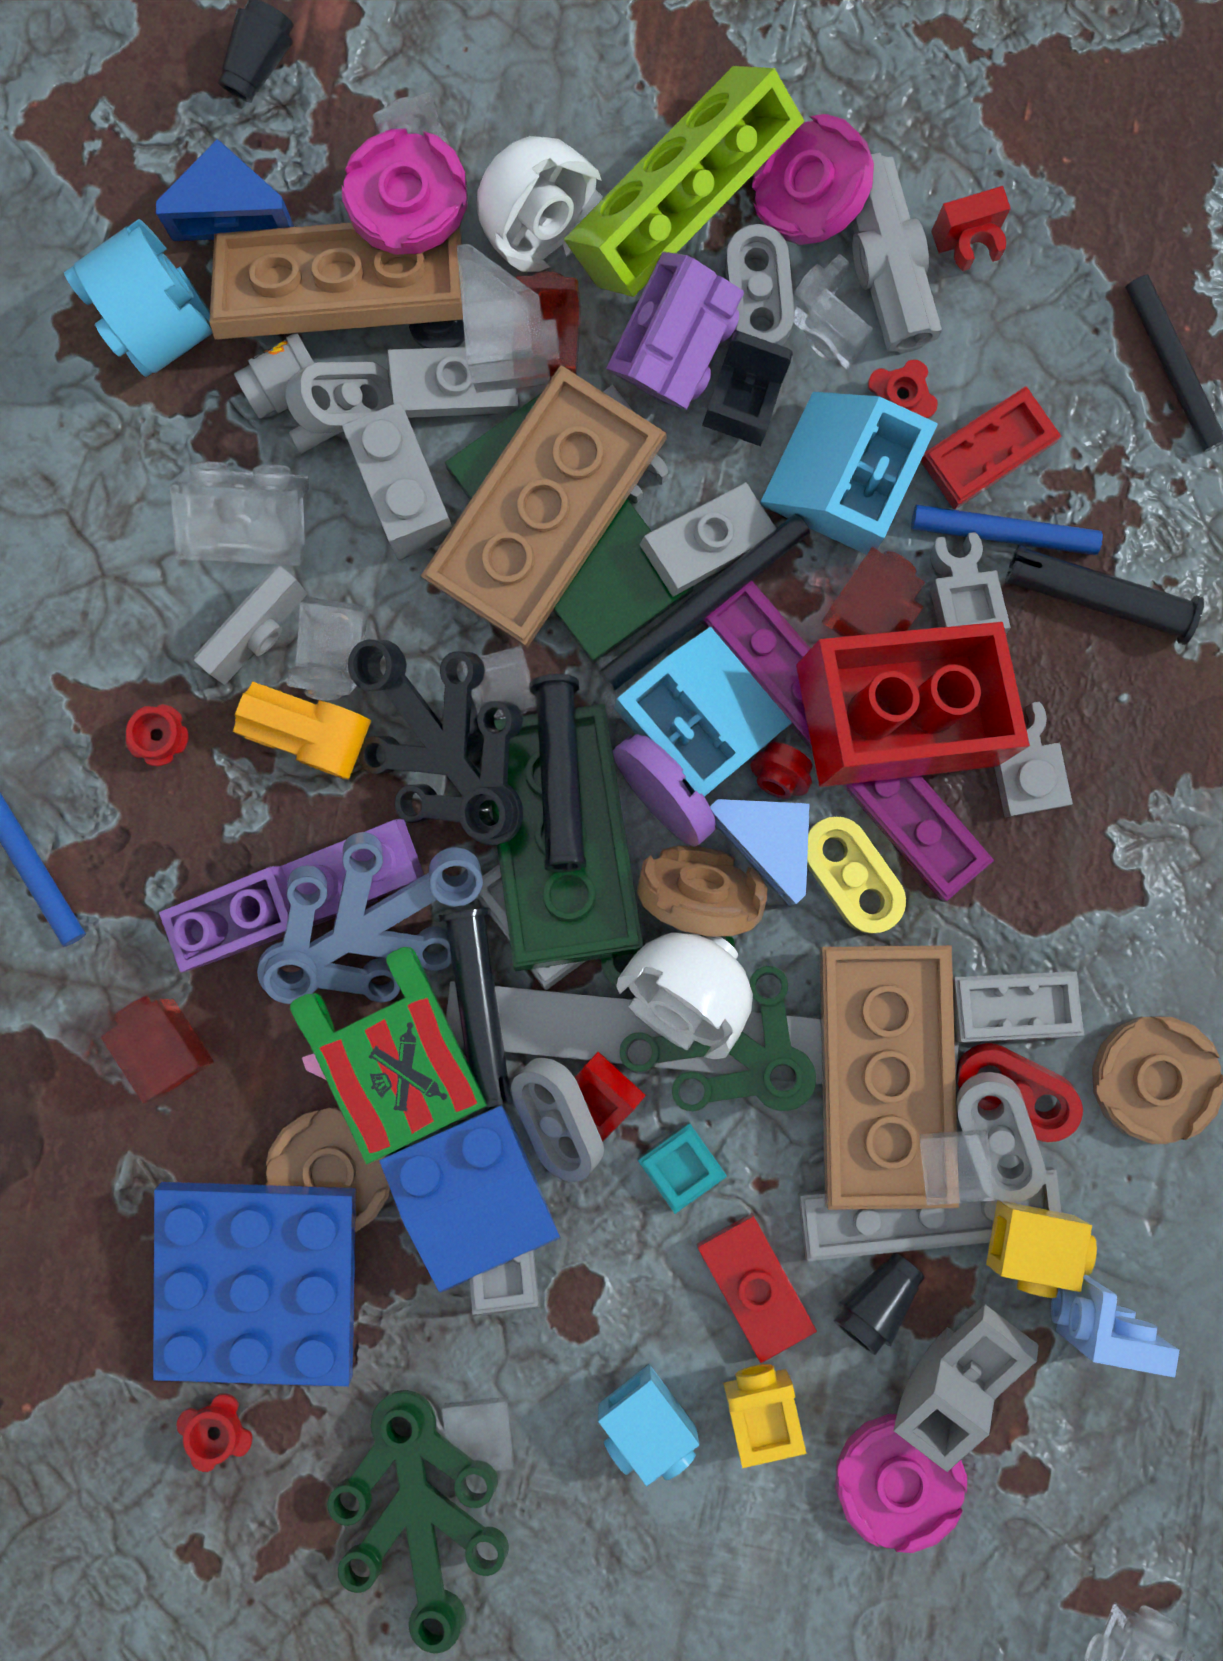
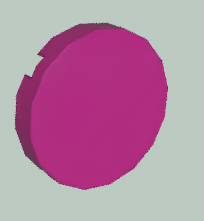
(815, 181)
(405, 191)
(896, 1491)

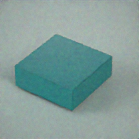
(681, 1167)

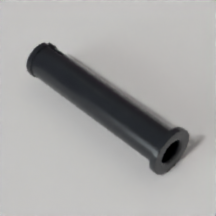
(1105, 593)
(559, 772)
(478, 1003)

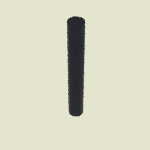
(1175, 362)

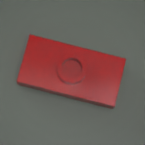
(990, 447)
(756, 1288)

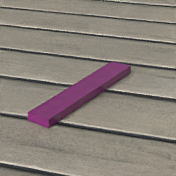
(900, 807)

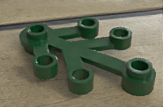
(748, 1052)
(419, 1509)

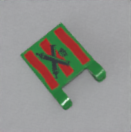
(395, 1069)

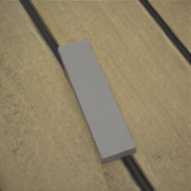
(880, 1231)

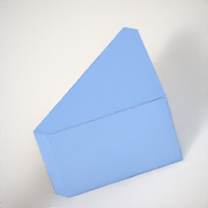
(771, 840)

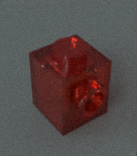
(877, 597)
(155, 1047)

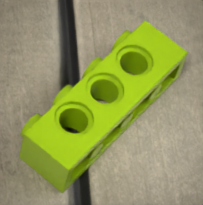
(685, 178)

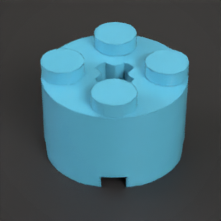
(143, 299)

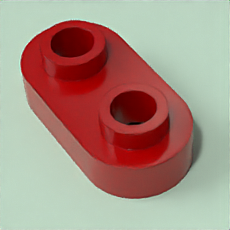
(1033, 1083)

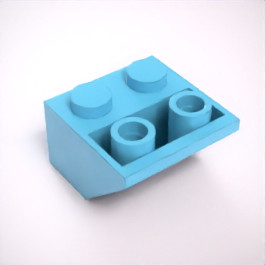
(849, 466)
(703, 711)

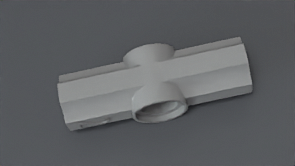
(894, 262)

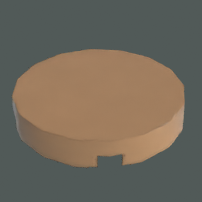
(702, 891)
(1158, 1079)
(323, 1153)

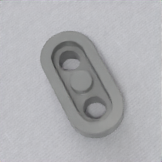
(766, 291)
(333, 393)
(557, 1119)
(1008, 1134)

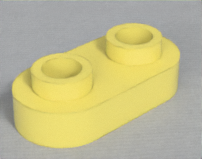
(857, 871)

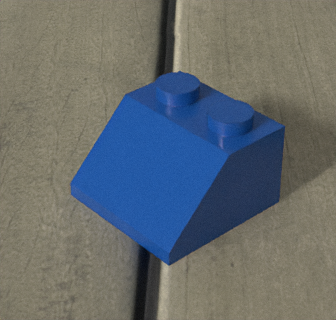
(469, 1199)

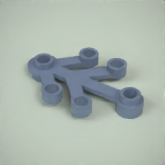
(361, 929)

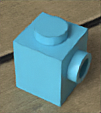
(647, 1428)

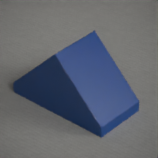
(220, 197)

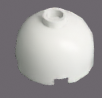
(535, 199)
(690, 990)

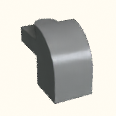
(955, 1385)

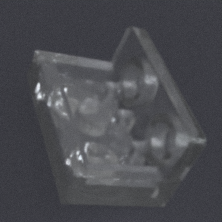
(239, 514)

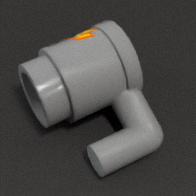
(266, 383)

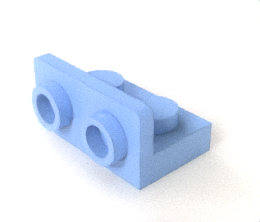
(1111, 1332)

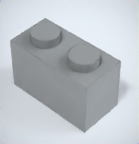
(398, 480)

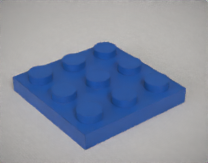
(254, 1283)

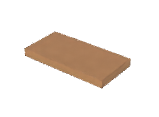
(326, 282)
(544, 506)
(884, 1070)

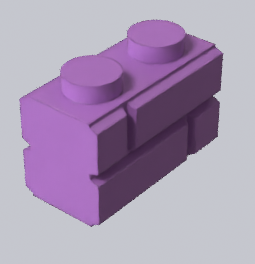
(676, 330)

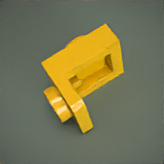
(764, 1415)

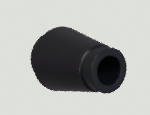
(254, 48)
(879, 1304)

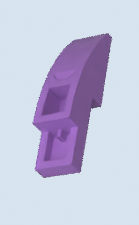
(258, 907)

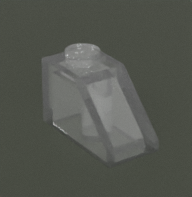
(503, 326)

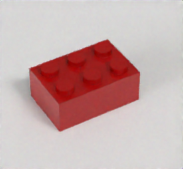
(911, 703)

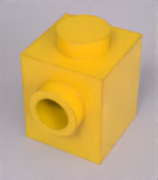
(1041, 1248)

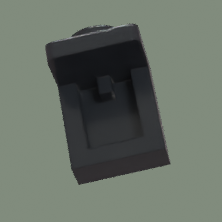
(747, 388)

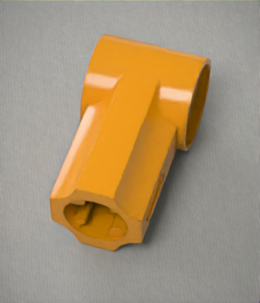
(318, 734)

